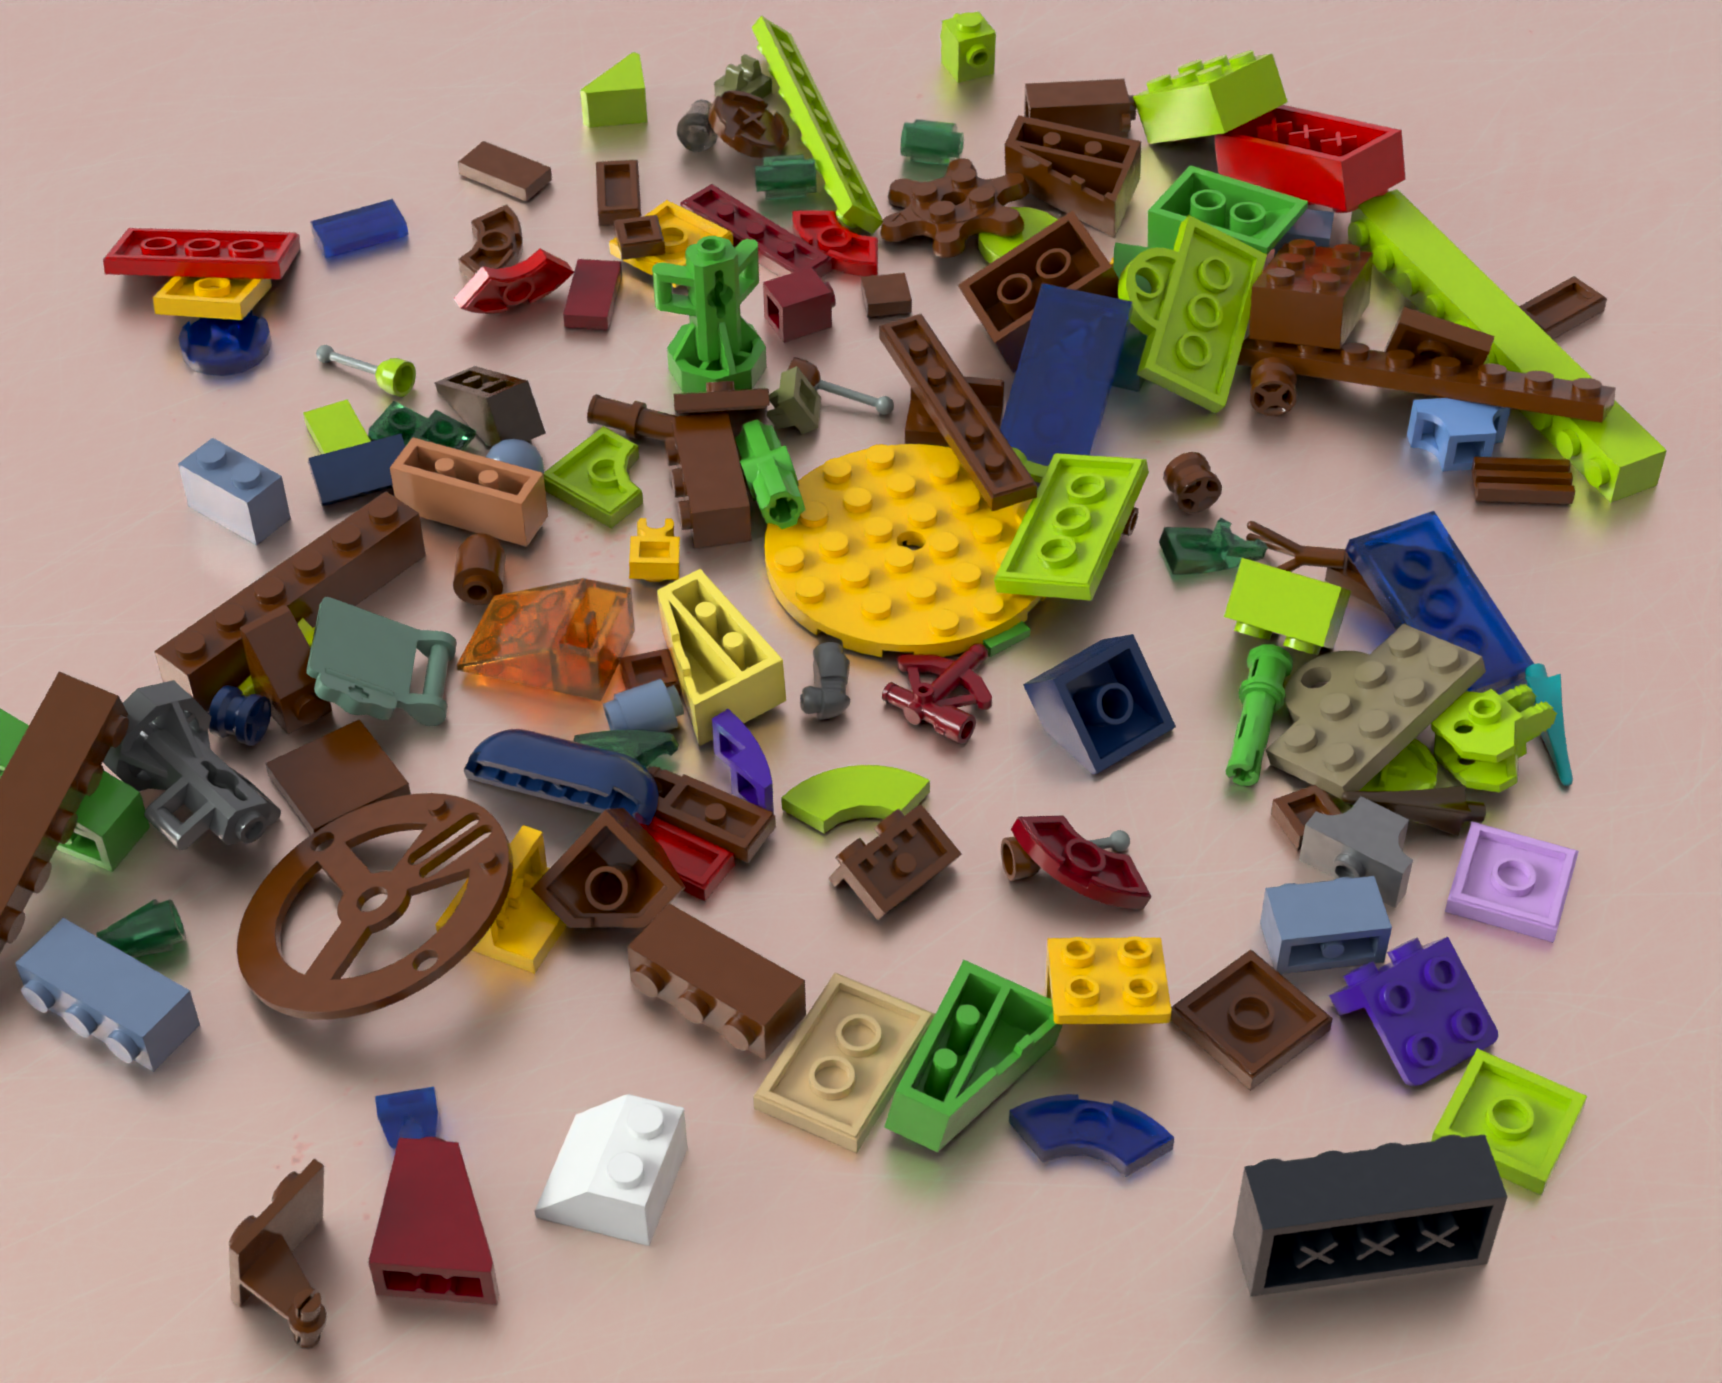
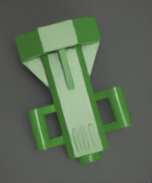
(718, 339)

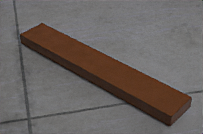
(958, 412)

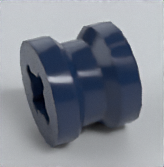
(239, 715)

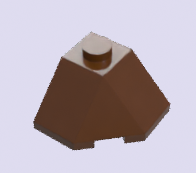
(610, 876)

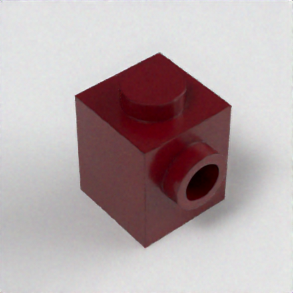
(798, 304)

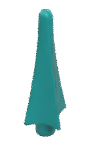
(1550, 690)

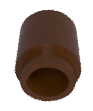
(479, 569)

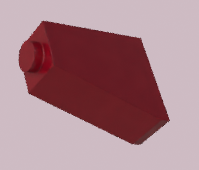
(431, 1229)

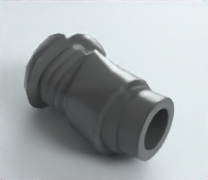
(830, 680)

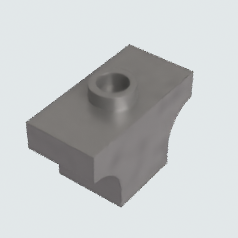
(1361, 844)

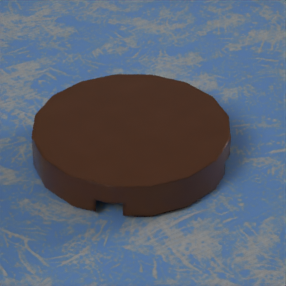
(747, 124)

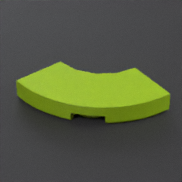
(854, 794)

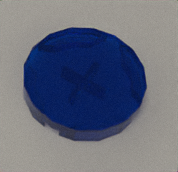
(225, 345)

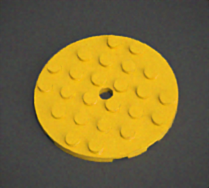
(855, 579)

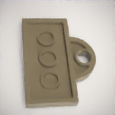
(1368, 707)

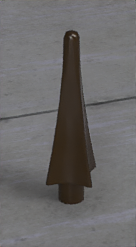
(1438, 807)

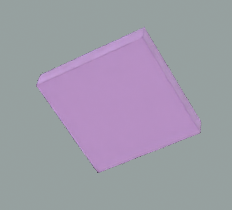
(1512, 881)

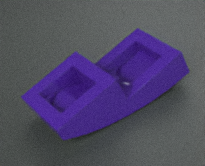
(747, 763)

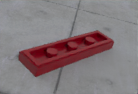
(777, 247)

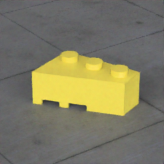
(717, 655)

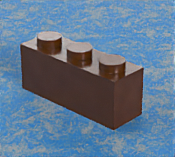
(708, 479)
(717, 981)

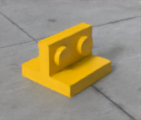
(525, 924)

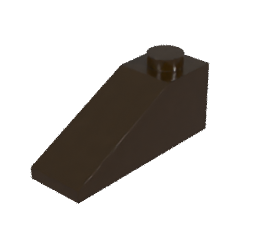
(493, 404)

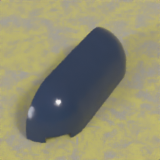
(564, 772)

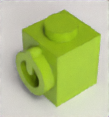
(968, 46)

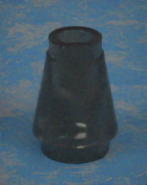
(695, 129)

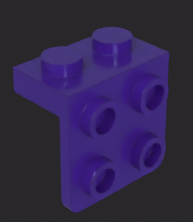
(1420, 1008)

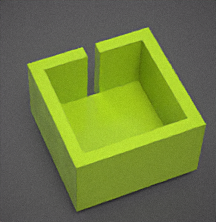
(1287, 604)

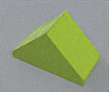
(616, 95)

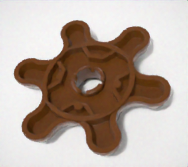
(954, 208)

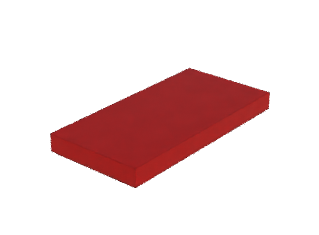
(202, 253)

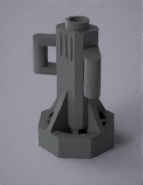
(172, 752)

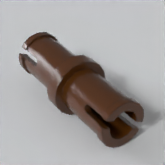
(632, 418)

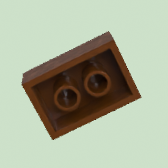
(1008, 288)
(1311, 294)

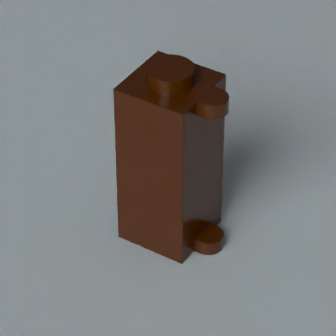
(1086, 105)

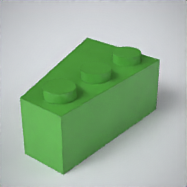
(107, 821)
(970, 1054)

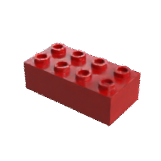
(1314, 157)

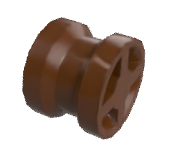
(1273, 386)
(1192, 482)

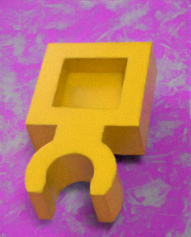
(654, 552)

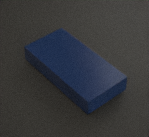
(355, 469)

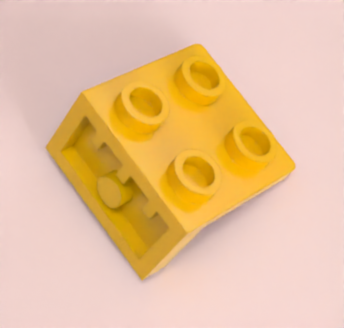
(1107, 980)

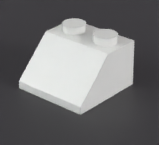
(617, 1168)

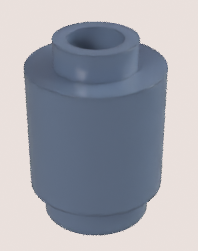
(645, 708)

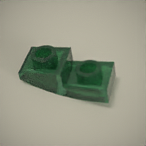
(436, 428)

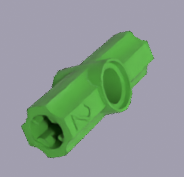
(769, 474)

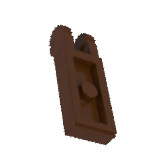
(712, 813)

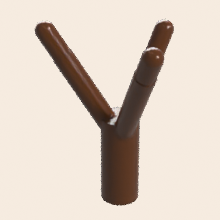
(1303, 554)

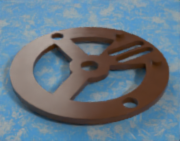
(321, 990)

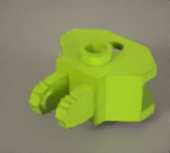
(1490, 732)

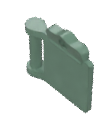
(369, 663)

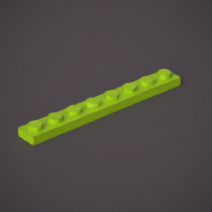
(817, 127)

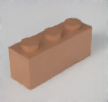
(470, 491)

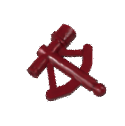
(928, 700)

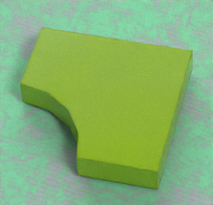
(597, 477)

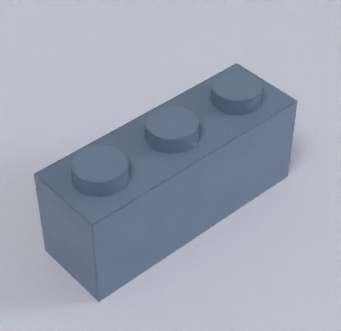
(107, 995)

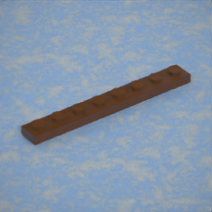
(1442, 378)

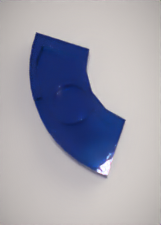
(1090, 1128)

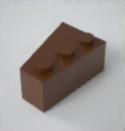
(1076, 169)

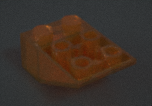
(554, 637)

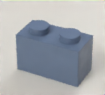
(234, 491)
(1325, 924)

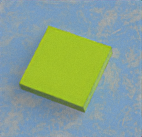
(1519, 1113)

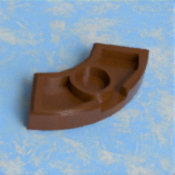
(497, 243)

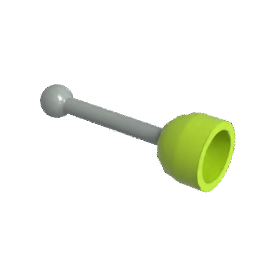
(392, 375)

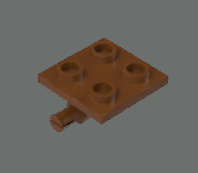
(264, 1260)

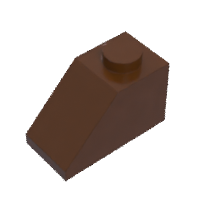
(278, 668)

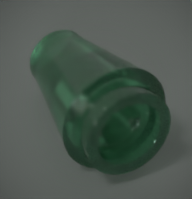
(147, 930)

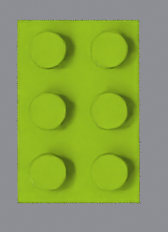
(1210, 97)

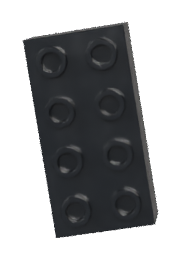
(1368, 1214)

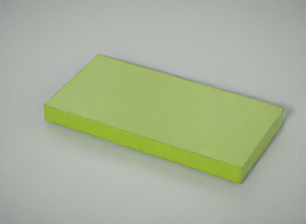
(1072, 526)

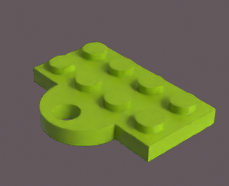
(1194, 310)

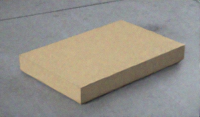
(843, 1062)

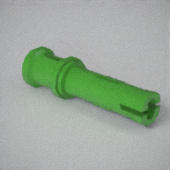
(1261, 697)

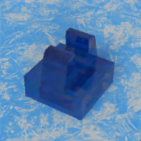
(398, 1107)

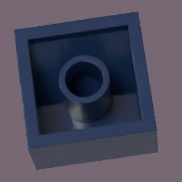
(1101, 703)

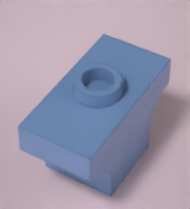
(1456, 430)

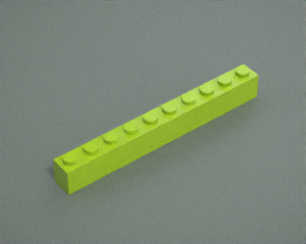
(1444, 283)

